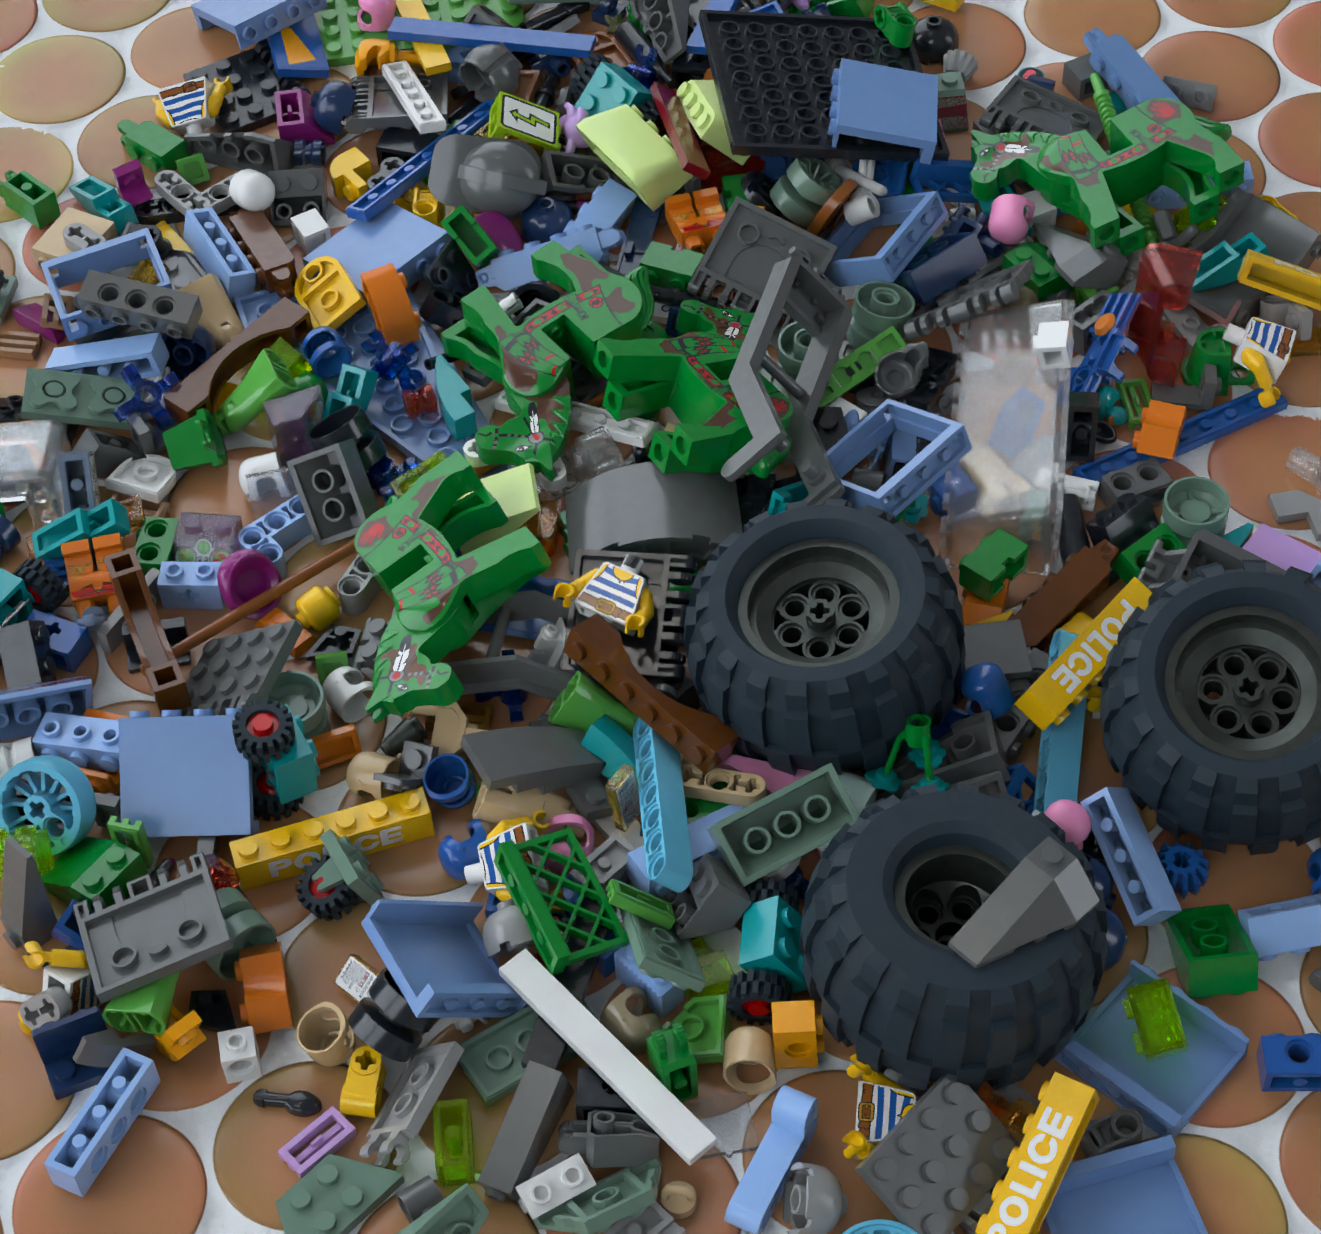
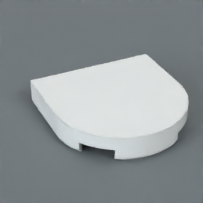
(147, 476)

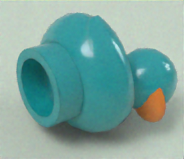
(1116, 414)

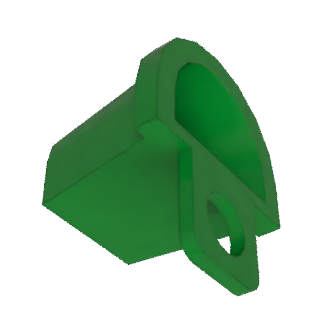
(1212, 349)
(196, 443)

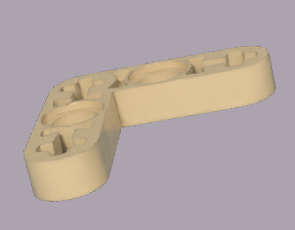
(700, 785)

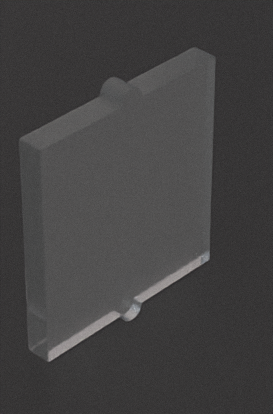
(269, 490)
(729, 1120)

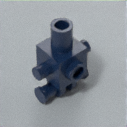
(550, 64)
(961, 224)

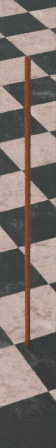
(295, 580)

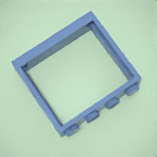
(919, 218)
(100, 258)
(947, 447)

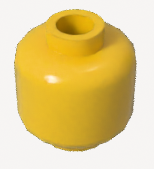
(318, 608)

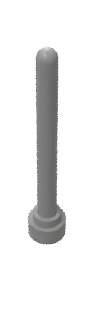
(841, 169)

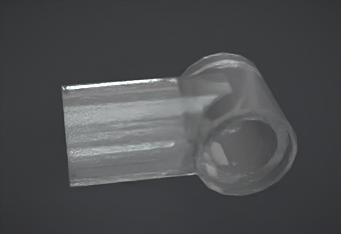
(1306, 466)

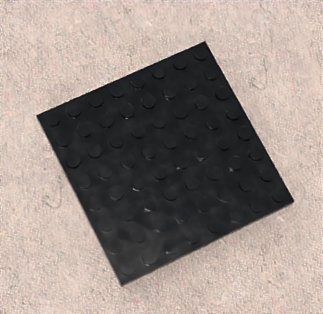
(778, 76)

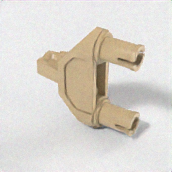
(448, 728)

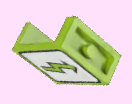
(524, 121)

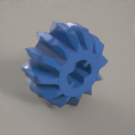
(1184, 867)

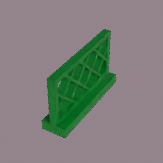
(533, 906)

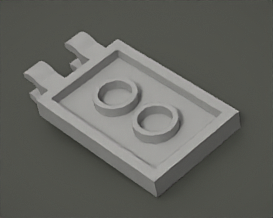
(411, 1102)

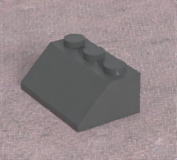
(333, 491)

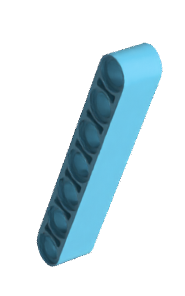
(1060, 745)
(662, 809)

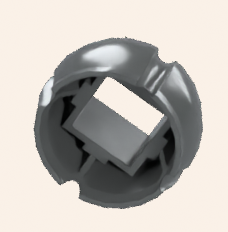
(490, 70)

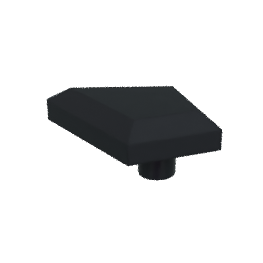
(336, 639)
(213, 1010)

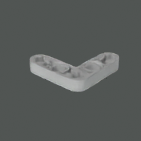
(201, 200)

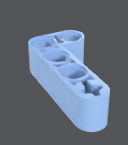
(277, 532)
(762, 1185)

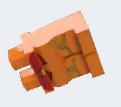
(694, 219)
(85, 583)

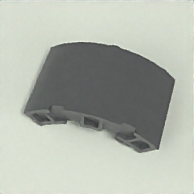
(1281, 233)
(652, 512)

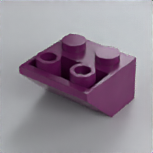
(296, 117)

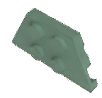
(335, 1196)
(612, 1199)

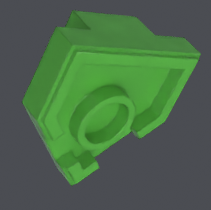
(706, 1027)

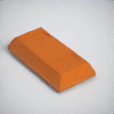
(305, 640)

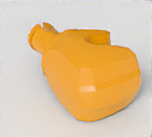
(381, 52)

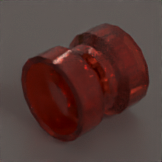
(419, 401)

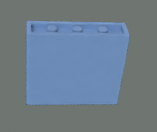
(253, 19)
(884, 105)
(387, 238)
(185, 774)
(440, 959)
(1161, 1090)
(1125, 1193)

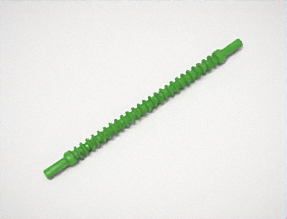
(1106, 110)

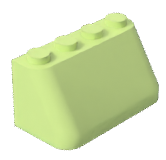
(705, 115)
(635, 153)

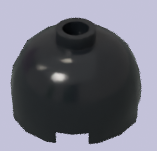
(934, 38)

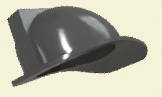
(486, 174)

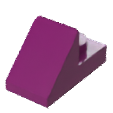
(131, 183)

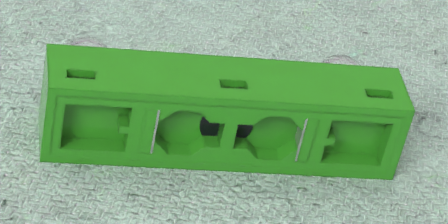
(860, 365)

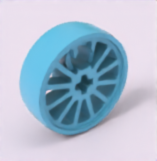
(46, 793)

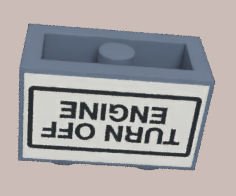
(78, 480)

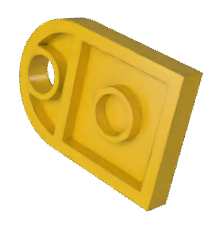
(329, 296)

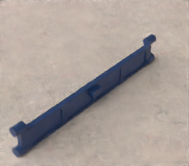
(639, 234)

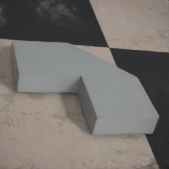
(1295, 506)

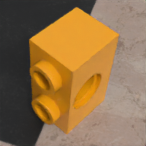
(796, 1034)

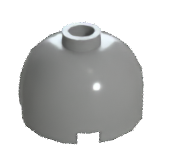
(506, 931)
(813, 1200)

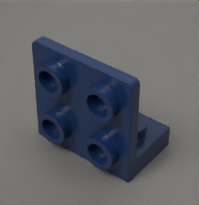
(57, 1045)

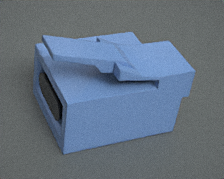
(899, 451)

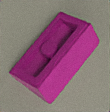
(30, 317)

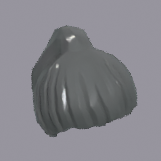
(901, 370)

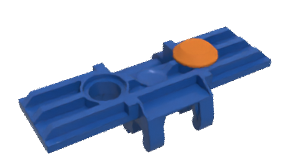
(1106, 344)

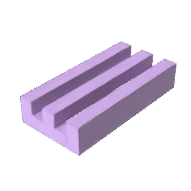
(321, 1146)

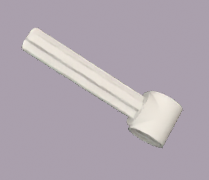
(862, 203)

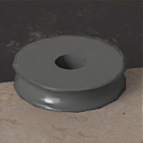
(870, 398)

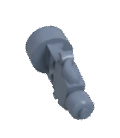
(92, 618)

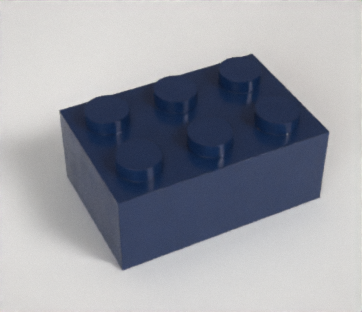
(941, 266)

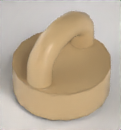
(679, 1199)

